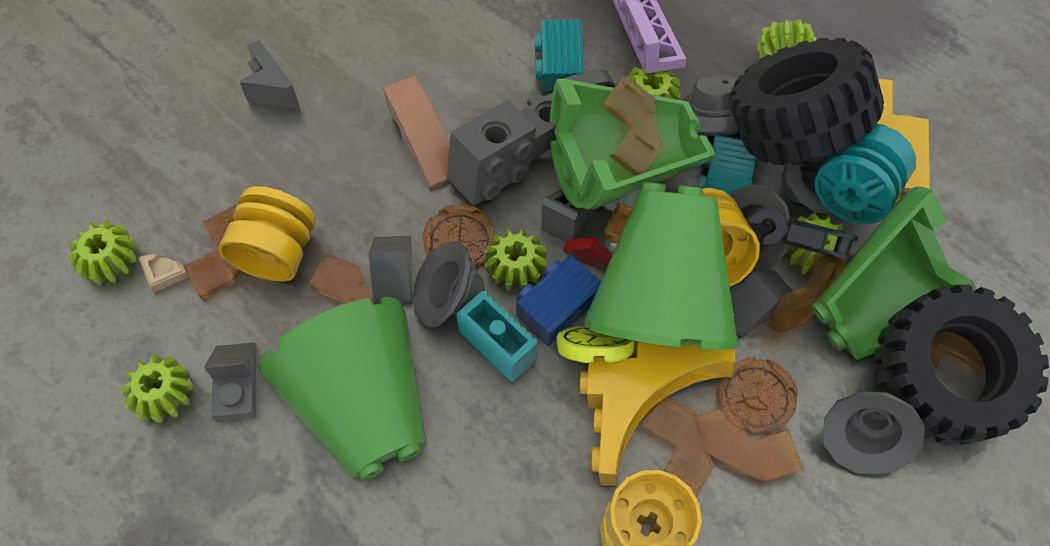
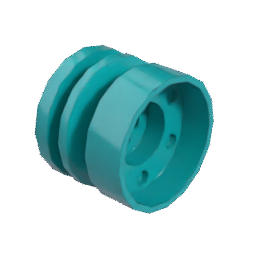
(866, 177)

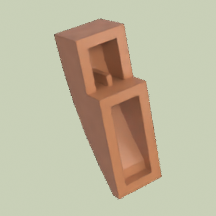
(419, 129)

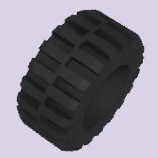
(807, 101)
(1001, 338)

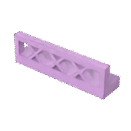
(643, 35)

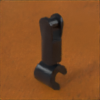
(802, 234)

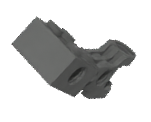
(503, 143)

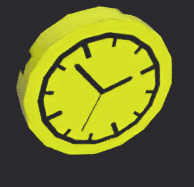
(583, 344)

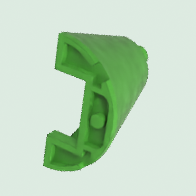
(591, 134)
(668, 274)
(887, 274)
(352, 383)

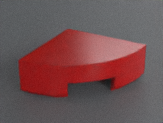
(589, 251)

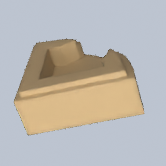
(162, 271)

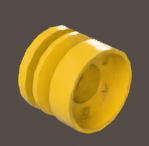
(267, 234)
(738, 237)
(652, 499)

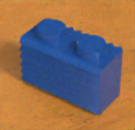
(557, 299)

